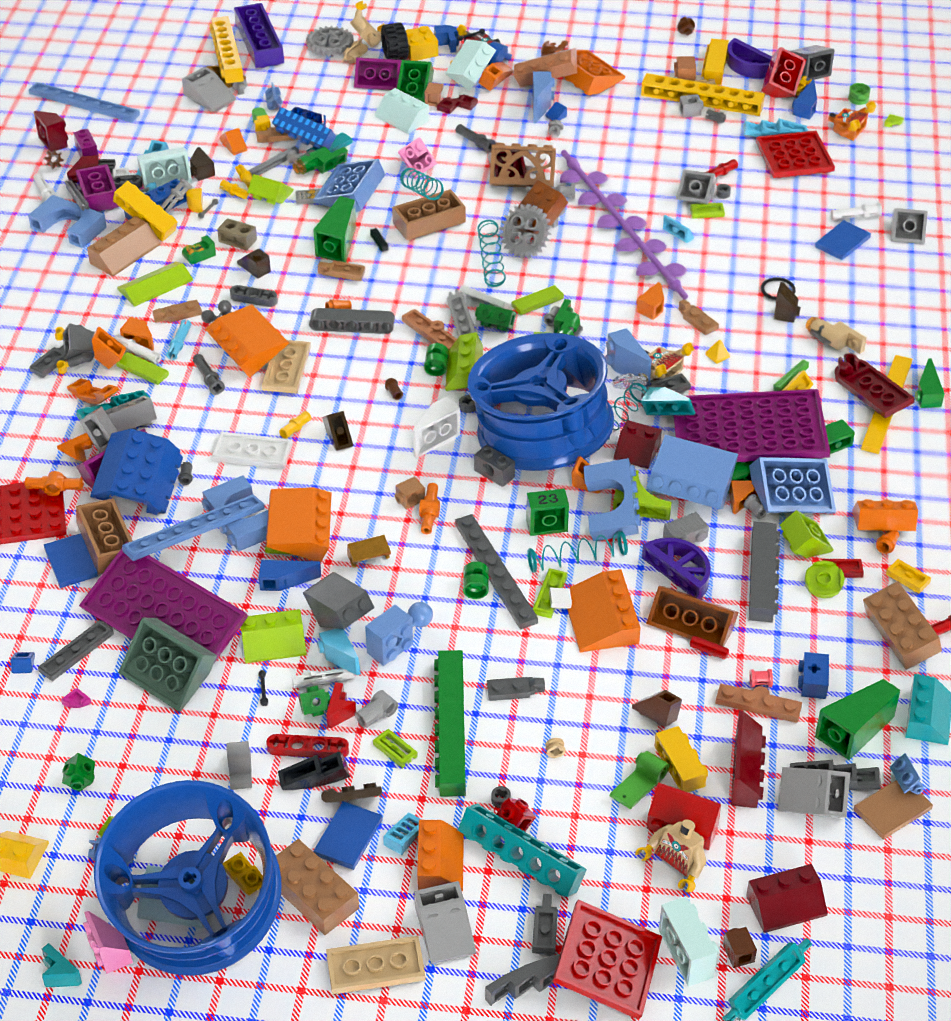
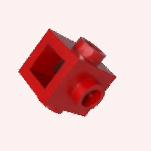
(517, 813)

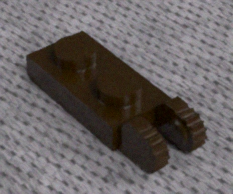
(351, 793)

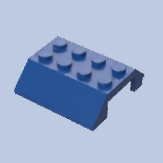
(138, 469)

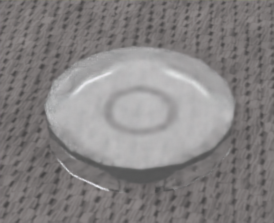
(625, 380)

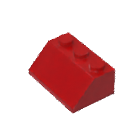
(783, 74)
(674, 806)

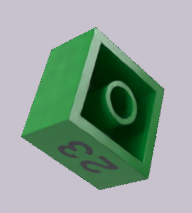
(547, 512)

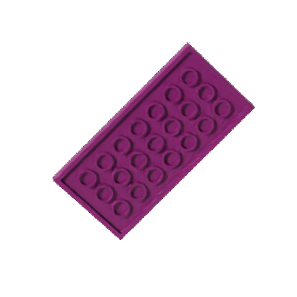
(154, 590)

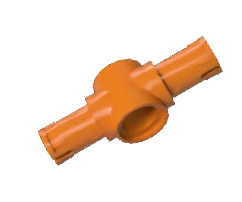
(54, 483)
(429, 508)

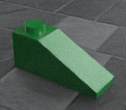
(930, 391)

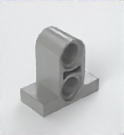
(239, 765)

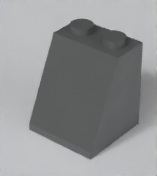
(818, 62)
(337, 601)

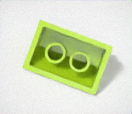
(461, 359)
(273, 636)

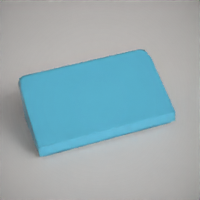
(677, 229)

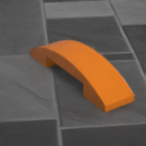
(86, 392)

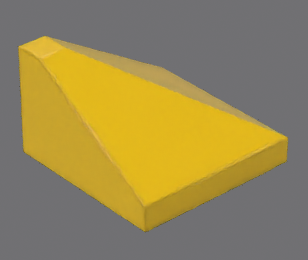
(717, 352)

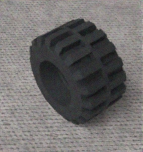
(394, 41)

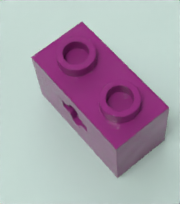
(85, 143)

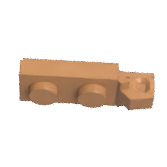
(271, 135)
(342, 270)
(177, 311)
(697, 317)

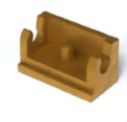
(368, 549)

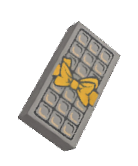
(305, 196)

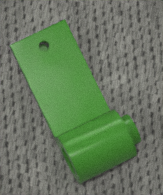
(646, 776)

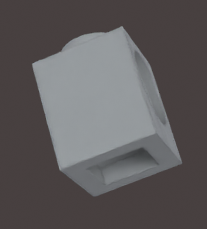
(690, 105)

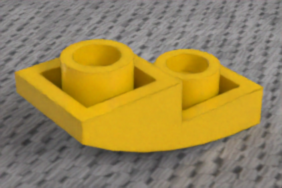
(243, 873)

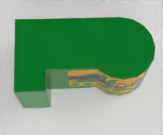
(199, 251)

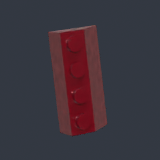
(748, 762)

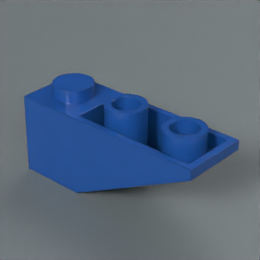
(806, 102)
(284, 574)

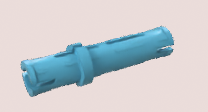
(177, 343)

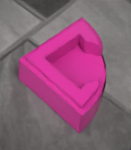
(76, 699)

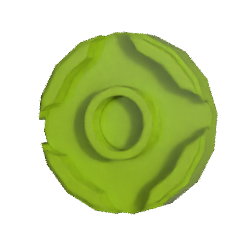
(824, 579)

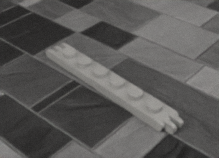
(460, 313)

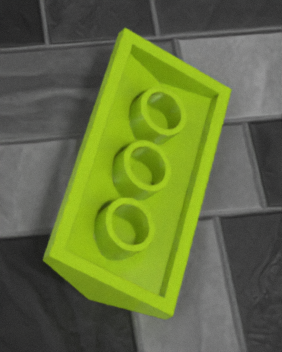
(155, 283)

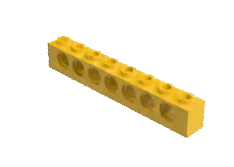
(226, 49)
(712, 95)

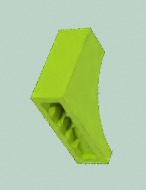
(649, 505)

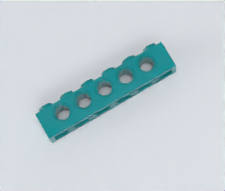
(551, 860)

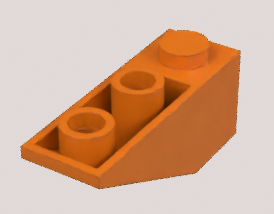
(494, 75)

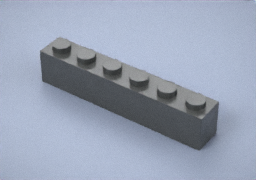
(763, 572)

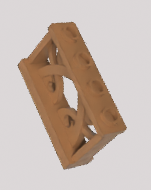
(504, 179)

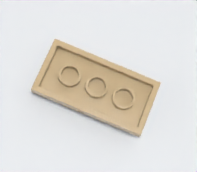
(287, 368)
(375, 964)

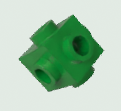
(306, 701)
(78, 772)

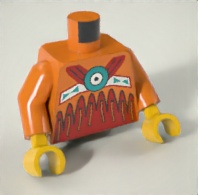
(851, 122)

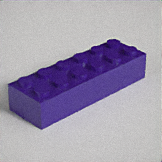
(259, 35)

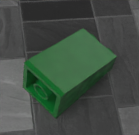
(336, 231)
(857, 718)

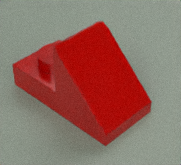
(339, 707)

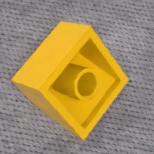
(20, 853)

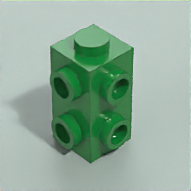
(497, 316)

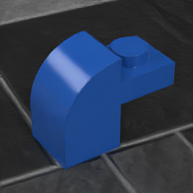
(447, 35)
(500, 53)

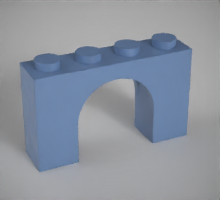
(55, 209)
(624, 518)
(242, 532)

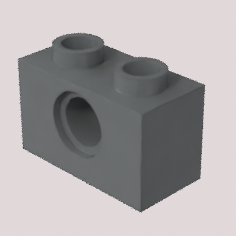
(494, 465)

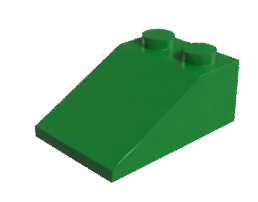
(415, 78)

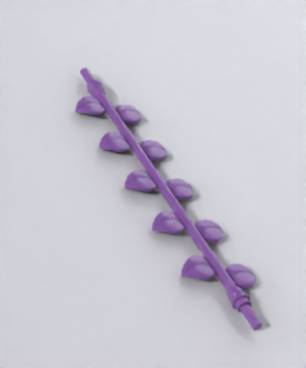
(652, 246)

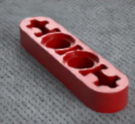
(307, 748)

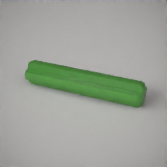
(783, 381)

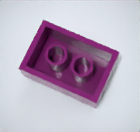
(97, 187)

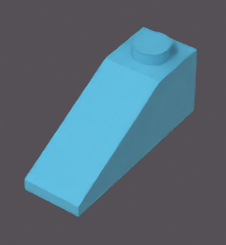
(339, 650)

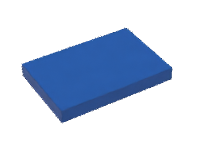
(843, 240)
(70, 560)
(348, 835)

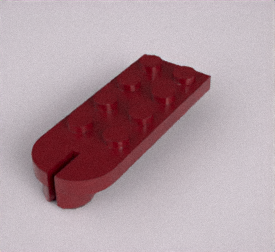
(871, 386)

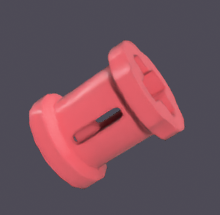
(760, 678)

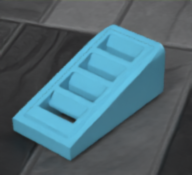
(402, 845)

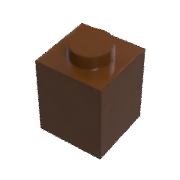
(739, 947)

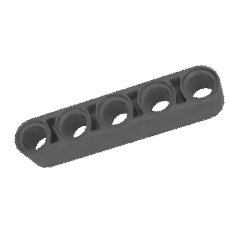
(352, 320)

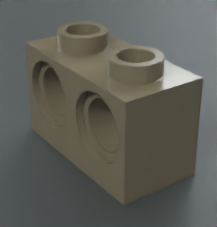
(237, 234)

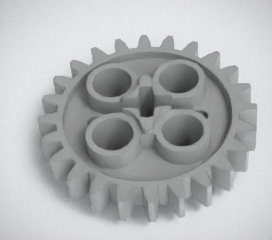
(329, 40)
(523, 246)

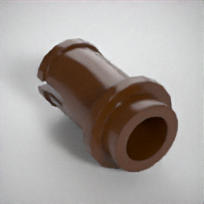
(392, 386)

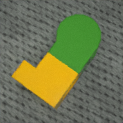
(260, 119)

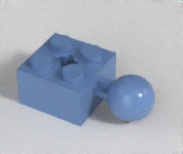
(393, 631)

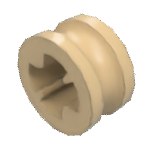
(555, 747)

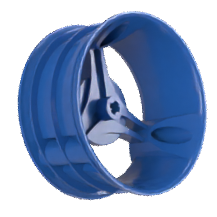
(537, 373)
(187, 901)

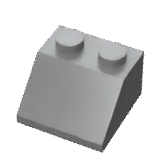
(696, 186)
(909, 225)

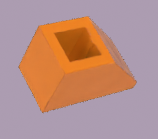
(651, 302)

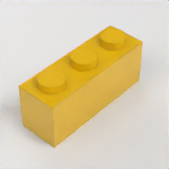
(683, 760)

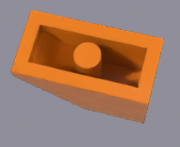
(138, 331)
(106, 348)

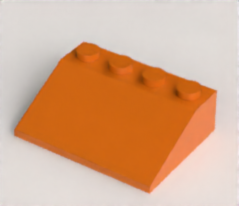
(593, 73)
(247, 338)
(299, 522)
(603, 612)

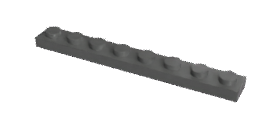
(498, 573)

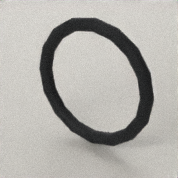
(776, 279)

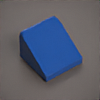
(557, 112)
(22, 662)

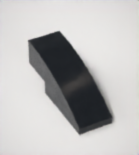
(314, 772)

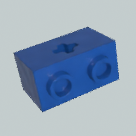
(815, 675)

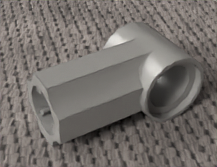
(380, 705)

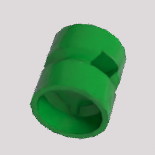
(436, 359)
(475, 580)

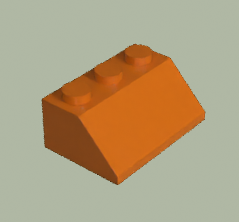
(885, 515)
(439, 854)

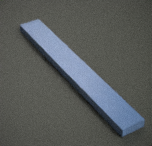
(85, 102)
(192, 527)

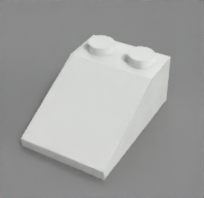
(436, 426)

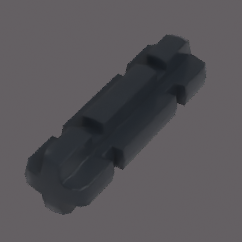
(379, 239)

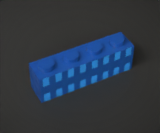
(303, 129)

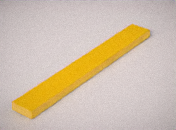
(879, 425)

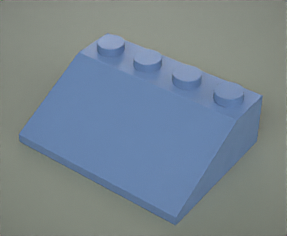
(353, 181)
(693, 472)
(793, 485)

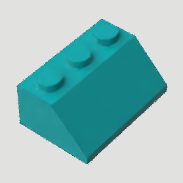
(929, 710)

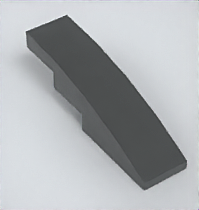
(859, 778)
(535, 974)

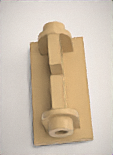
(357, 49)

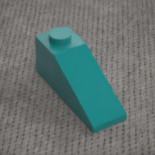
(666, 402)

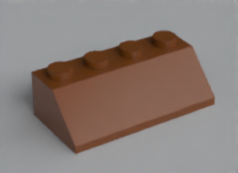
(691, 616)

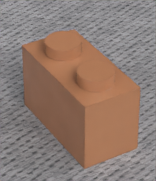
(685, 68)

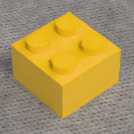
(421, 43)

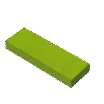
(537, 299)
(142, 368)
(553, 579)

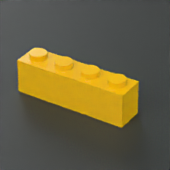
(715, 60)
(141, 206)

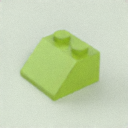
(269, 189)
(805, 536)

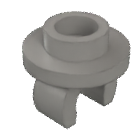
(240, 86)
(555, 125)

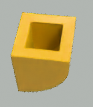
(195, 199)

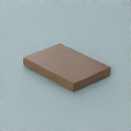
(892, 809)

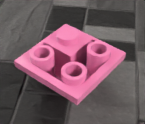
(417, 156)
(107, 943)

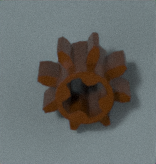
(686, 26)
(50, 155)

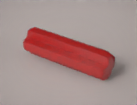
(709, 647)

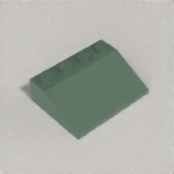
(166, 663)

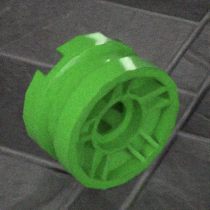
(859, 93)

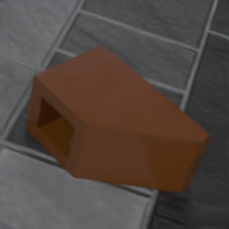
(660, 707)

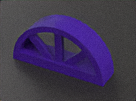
(748, 59)
(661, 554)

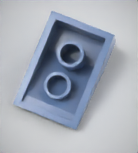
(542, 94)
(627, 355)

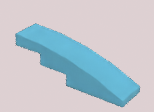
(769, 128)

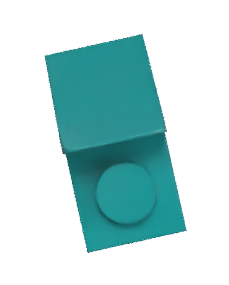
(60, 970)

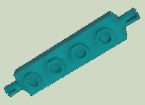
(767, 980)

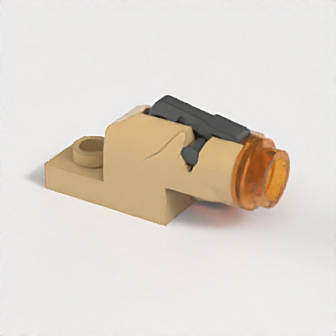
(836, 335)

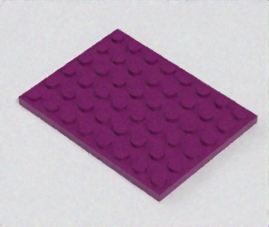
(758, 424)

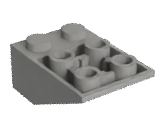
(207, 89)
(814, 792)
(444, 922)

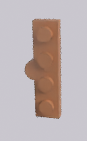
(429, 329)
(759, 702)

